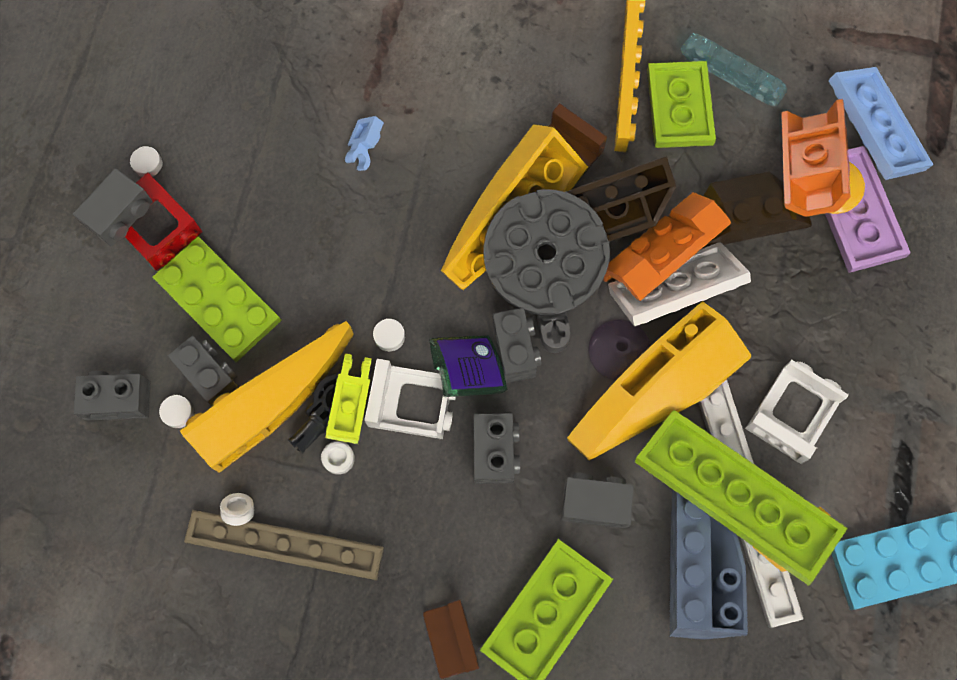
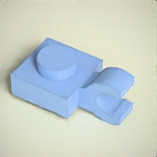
(364, 136)

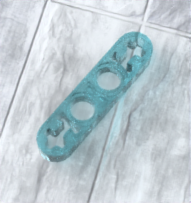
(735, 69)

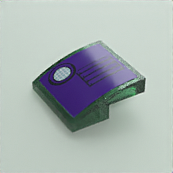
(468, 365)

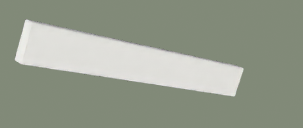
(772, 585)

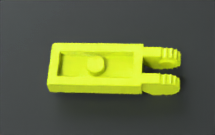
(349, 403)

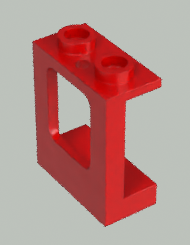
(179, 238)

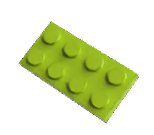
(217, 299)
(546, 614)

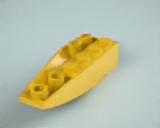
(667, 377)
(265, 402)

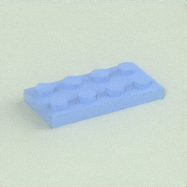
(880, 122)

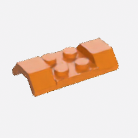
(815, 161)
(667, 245)

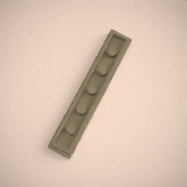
(286, 545)

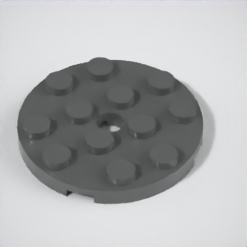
(552, 284)

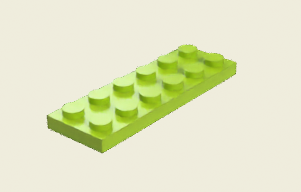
(741, 497)

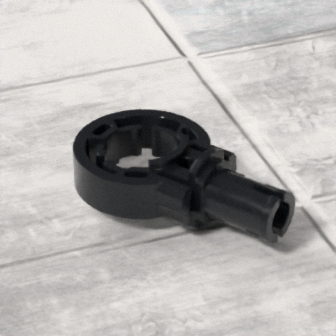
(315, 411)

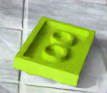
(681, 104)

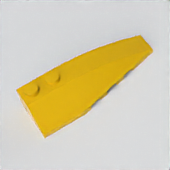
(535, 164)

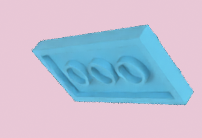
(898, 561)

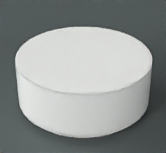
(145, 161)
(389, 335)
(176, 411)
(338, 457)
(237, 509)

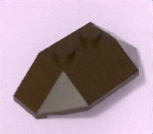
(630, 198)
(754, 208)

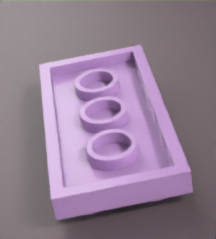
(869, 231)

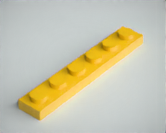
(629, 77)

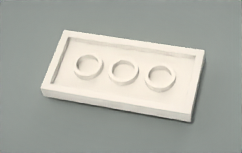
(701, 277)

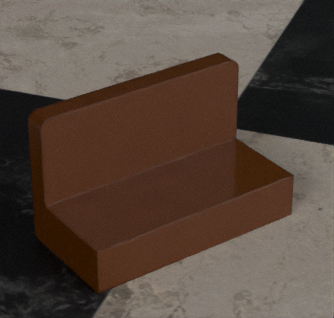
(580, 135)
(450, 640)

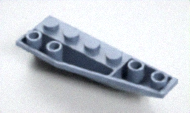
(705, 576)

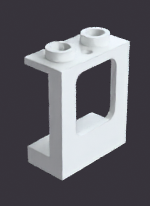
(385, 395)
(780, 435)

